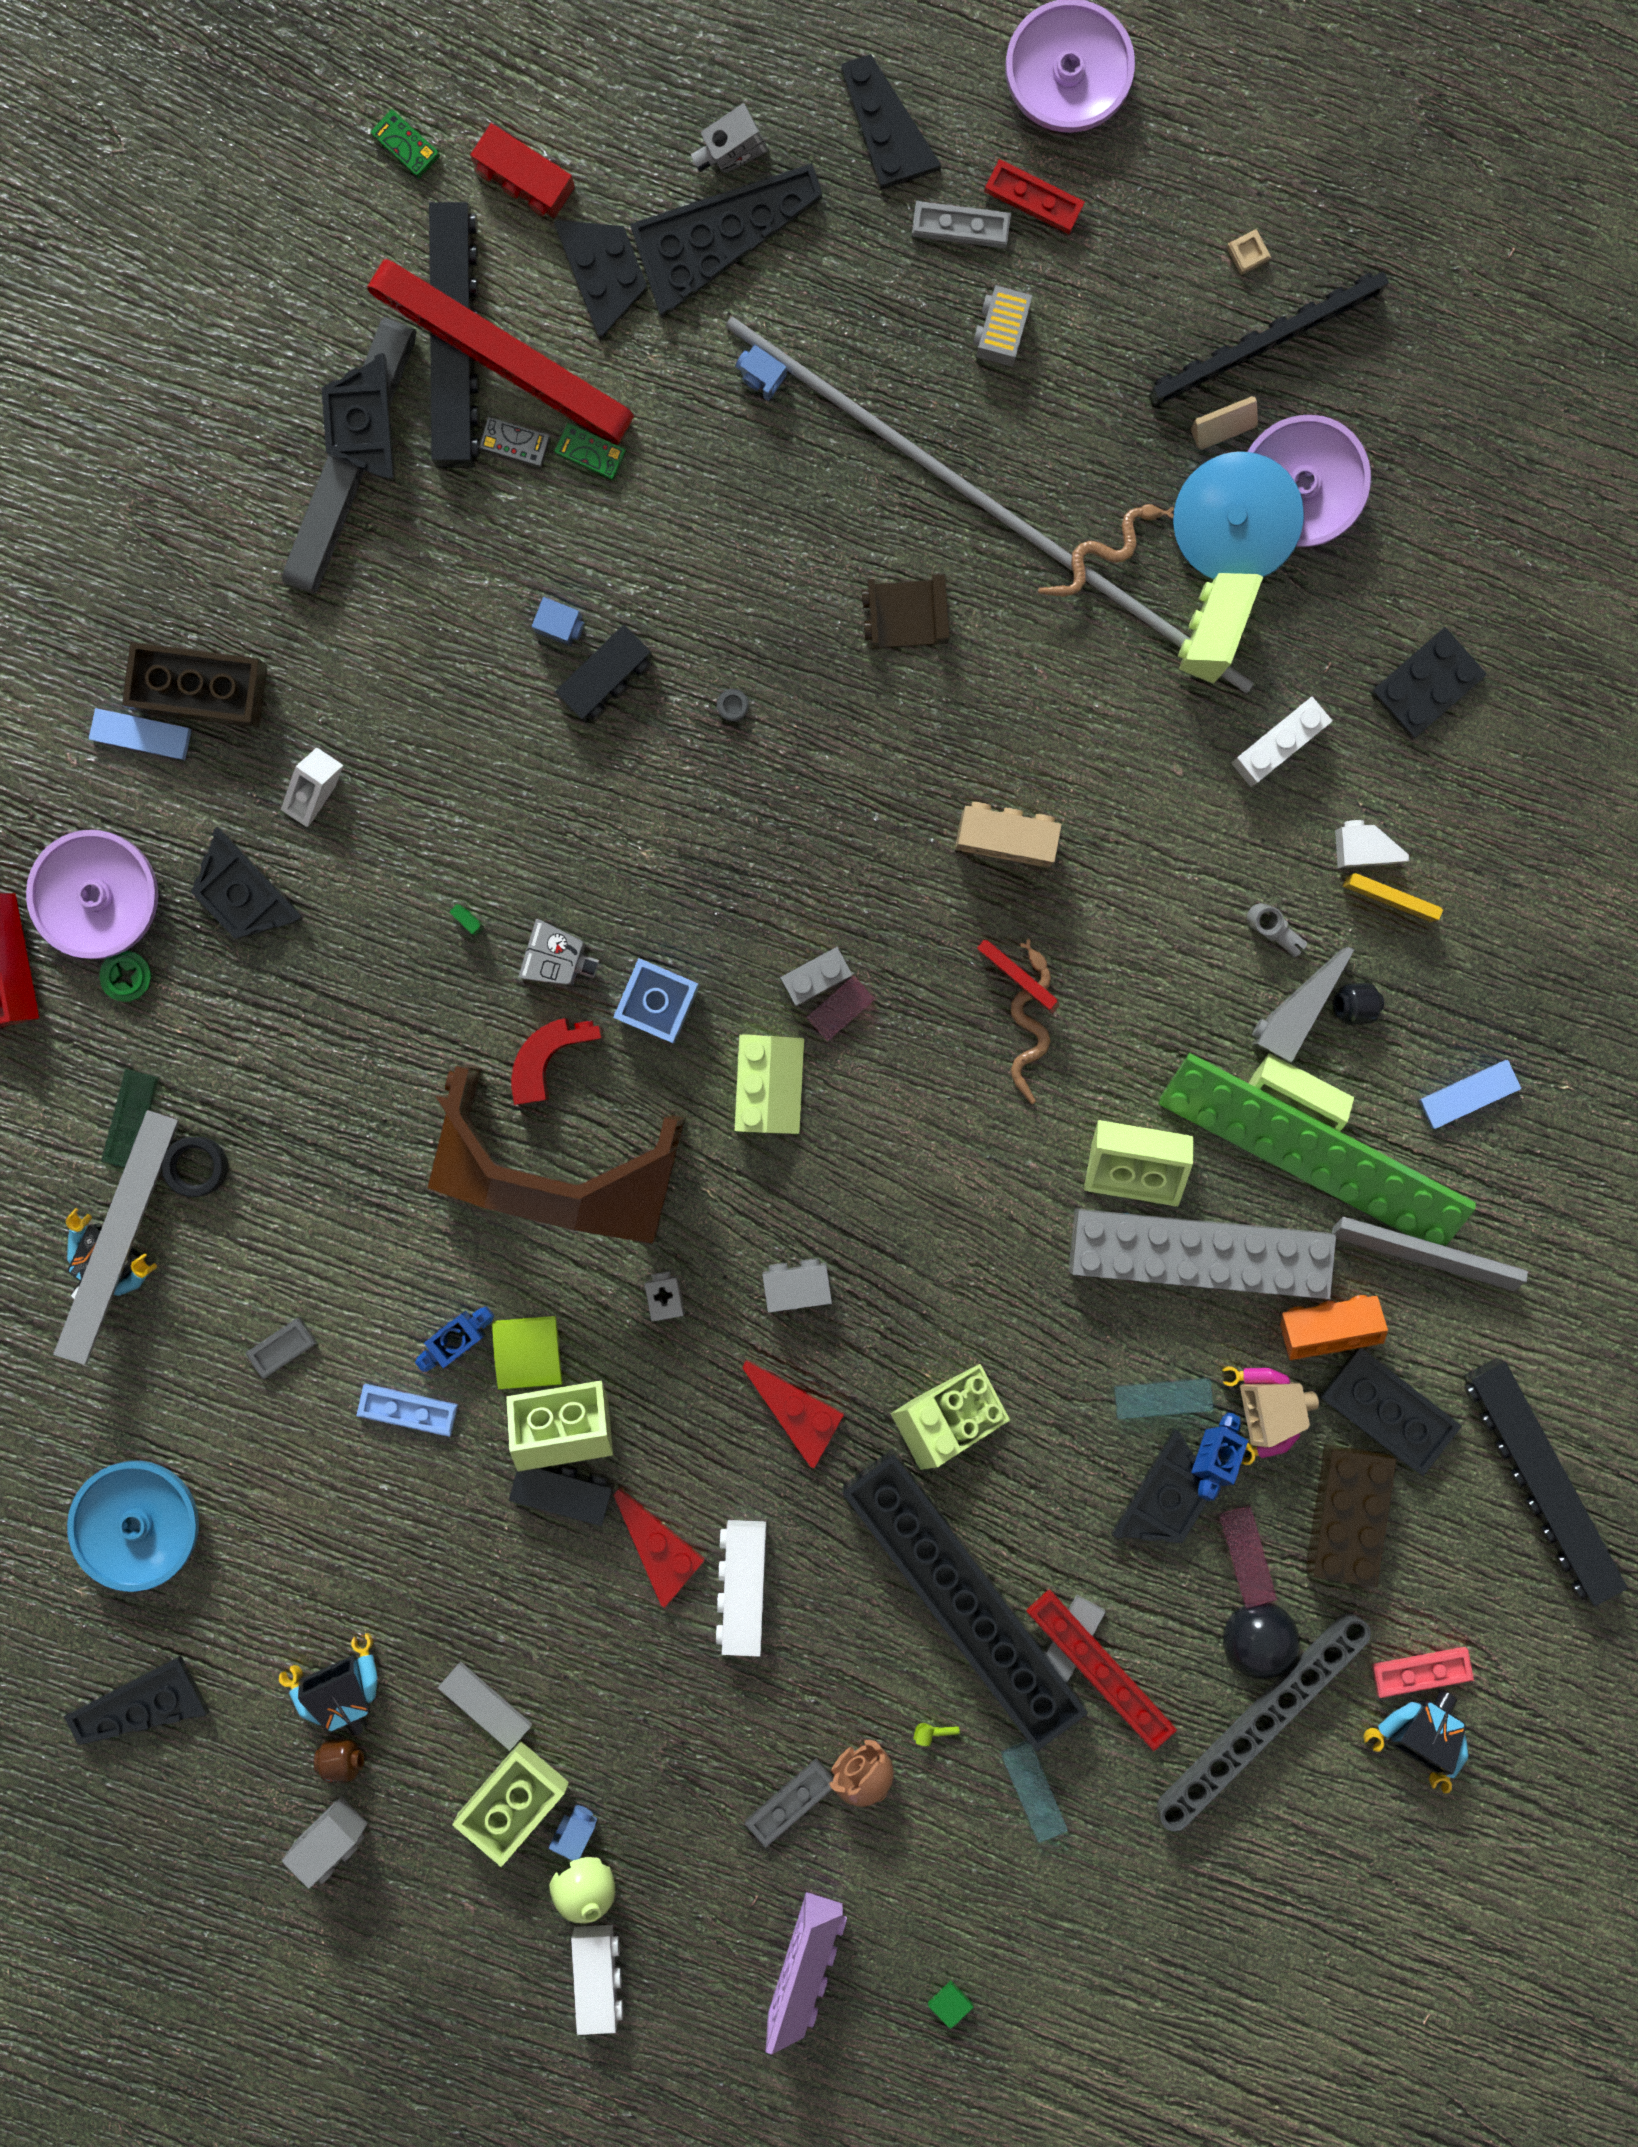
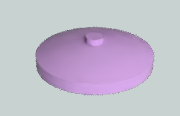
(1069, 65)
(1327, 469)
(92, 894)

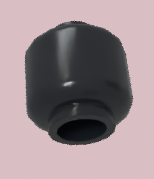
(1358, 1003)

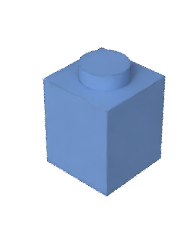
(558, 622)

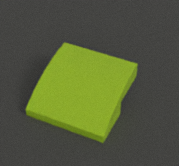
(527, 1352)

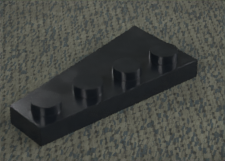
(889, 133)
(147, 1701)

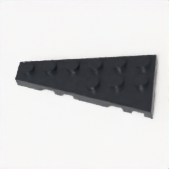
(705, 238)

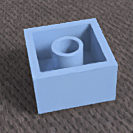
(656, 1001)

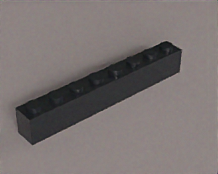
(452, 370)
(1545, 1482)

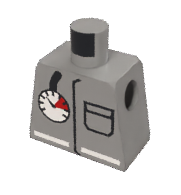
(730, 142)
(555, 956)

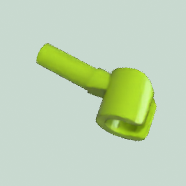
(924, 1733)

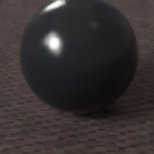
(1261, 1641)

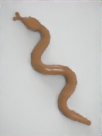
(1146, 512)
(1040, 965)

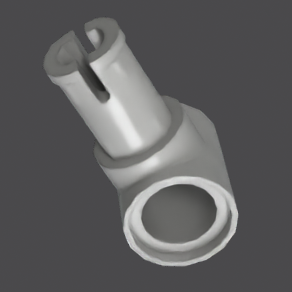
(1276, 929)

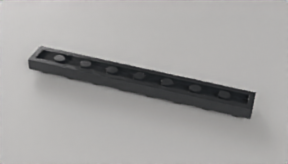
(1278, 333)

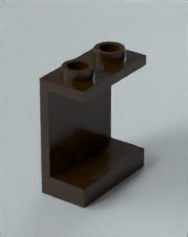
(906, 613)

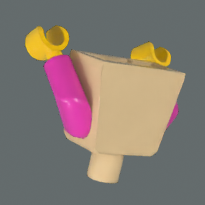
(1273, 1410)

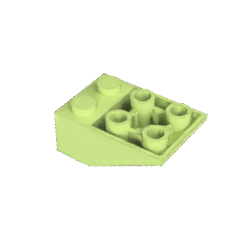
(950, 1417)

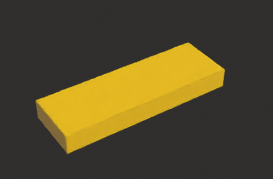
(1393, 897)

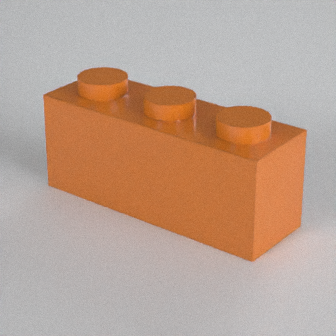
(1333, 1327)

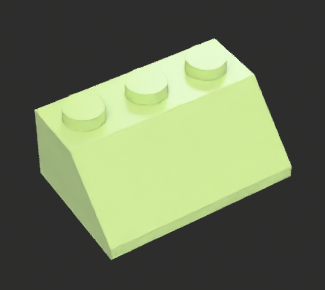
(1218, 625)
(769, 1084)
(1303, 1091)
(1139, 1163)

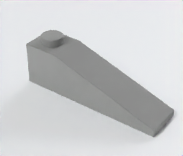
(1292, 1020)

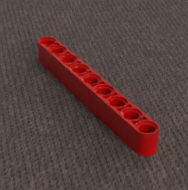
(499, 351)

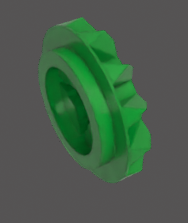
(111, 972)

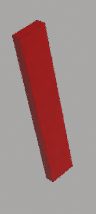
(1101, 1670)

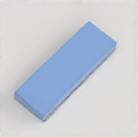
(140, 734)
(1469, 1094)
(407, 1410)

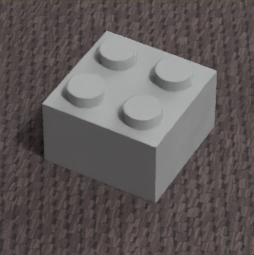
(326, 1843)

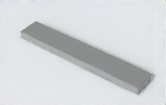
(1429, 1254)

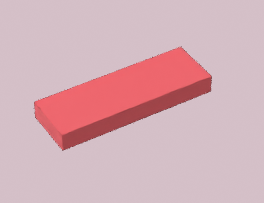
(1422, 1672)

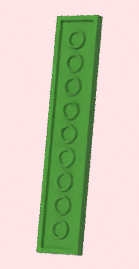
(1315, 1152)

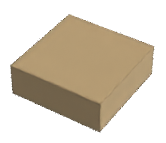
(1248, 252)

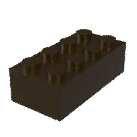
(194, 684)
(1350, 1515)

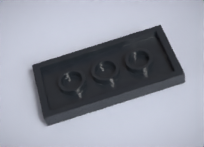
(1390, 1411)

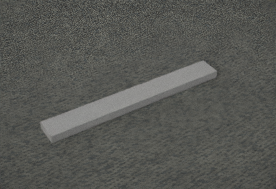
(116, 1238)

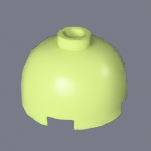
(583, 1890)

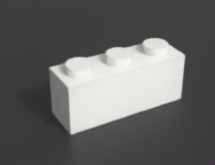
(1281, 741)
(596, 1979)

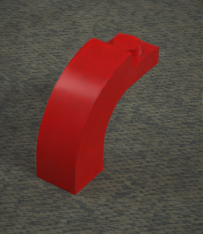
(531, 1062)

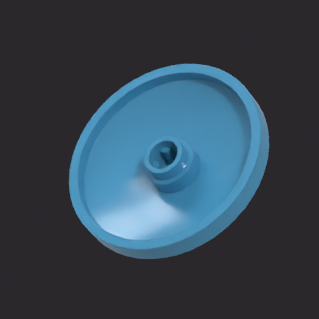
(1238, 516)
(133, 1526)

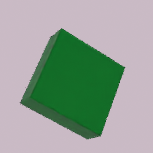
(470, 922)
(950, 2004)

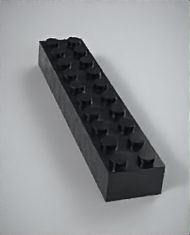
(964, 1600)

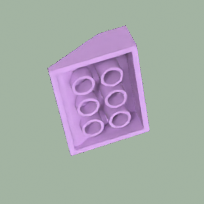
(804, 1971)

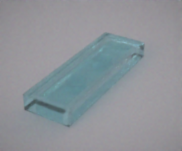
(1163, 1398)
(1034, 1791)

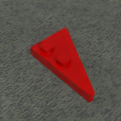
(802, 1416)
(663, 1553)

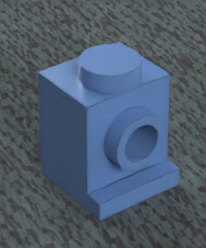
(761, 371)
(574, 1833)

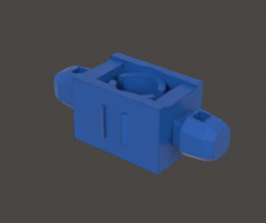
(437, 1352)
(1207, 1463)

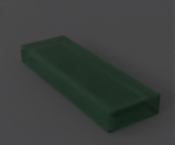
(131, 1106)

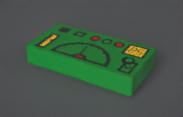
(405, 144)
(590, 451)

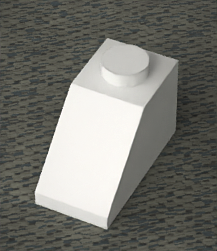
(311, 786)
(1366, 846)

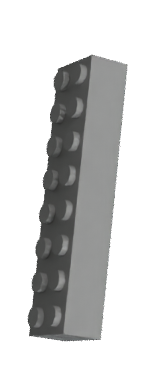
(1202, 1253)

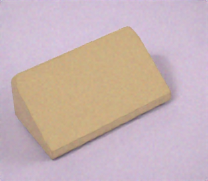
(1225, 423)

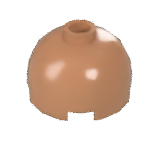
(863, 1775)

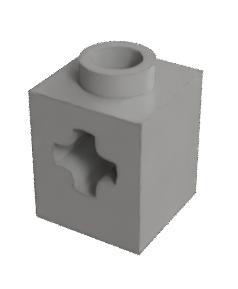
(657, 1307)

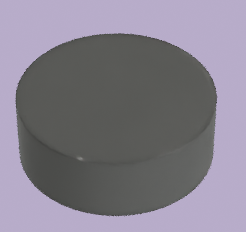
(732, 705)

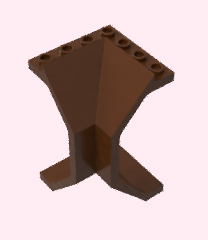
(614, 1204)

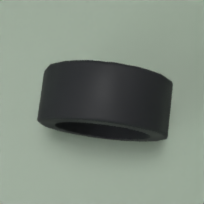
(172, 1177)

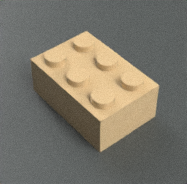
(1008, 835)

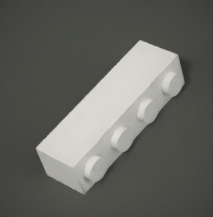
(742, 1588)

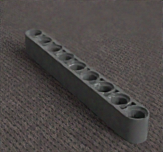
(341, 480)
(1259, 1737)

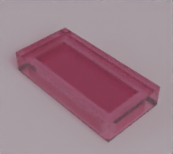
(840, 1008)

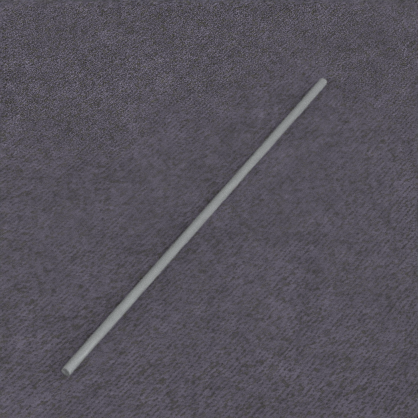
(971, 492)

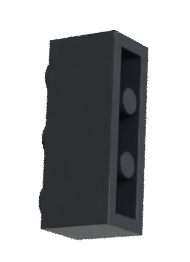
(605, 675)
(564, 1492)

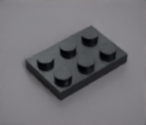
(1428, 683)

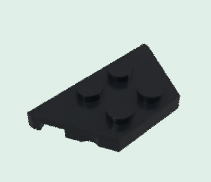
(603, 270)
(360, 419)
(239, 892)
(1166, 1498)

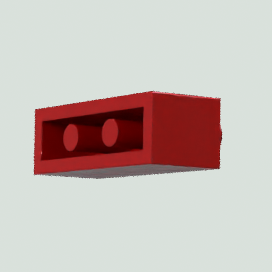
(522, 171)

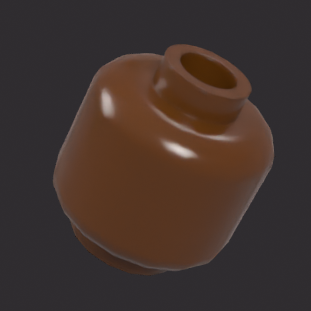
(338, 1760)

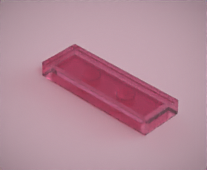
(1247, 1556)

